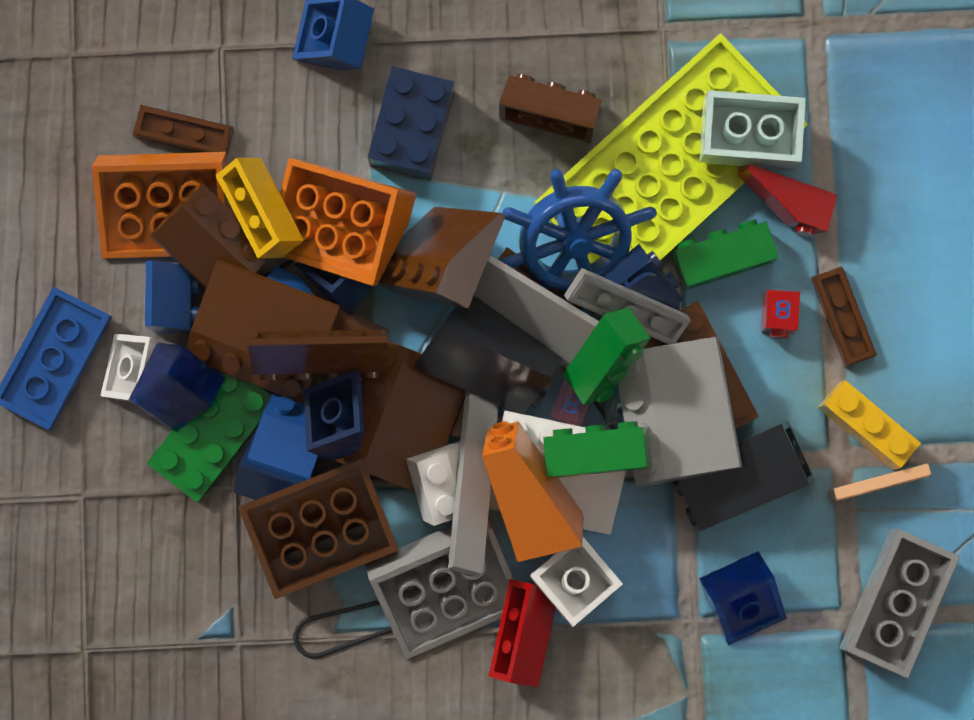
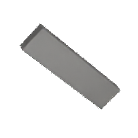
(607, 296)

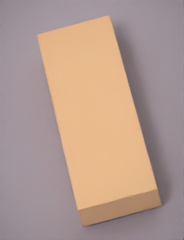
(879, 482)

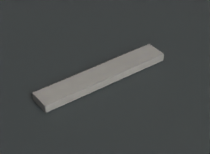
(472, 489)

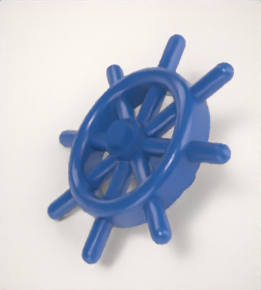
(573, 235)

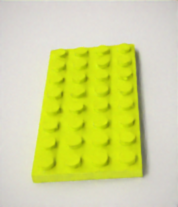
(661, 152)

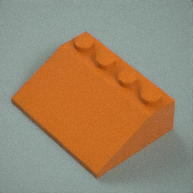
(141, 191)
(344, 219)

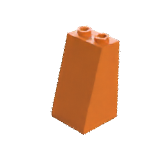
(534, 507)

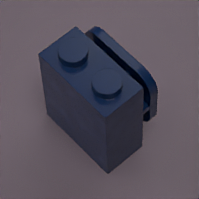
(644, 275)

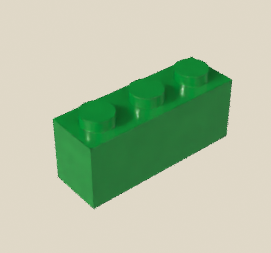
(724, 254)
(606, 356)
(597, 450)

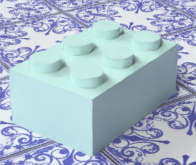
(752, 130)

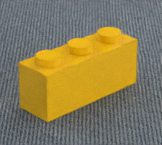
(259, 208)
(869, 425)

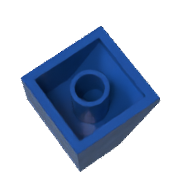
(333, 33)
(170, 298)
(282, 440)

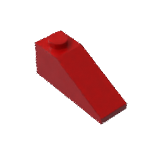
(793, 201)

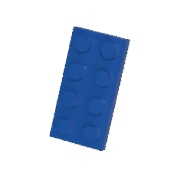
(52, 358)

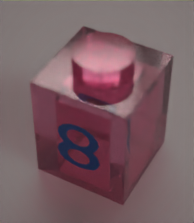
(568, 406)

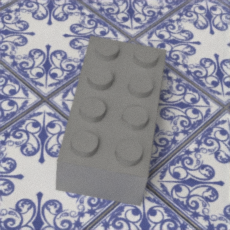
(899, 602)

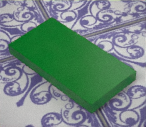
(207, 445)

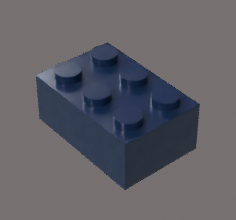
(411, 123)

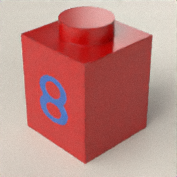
(780, 313)

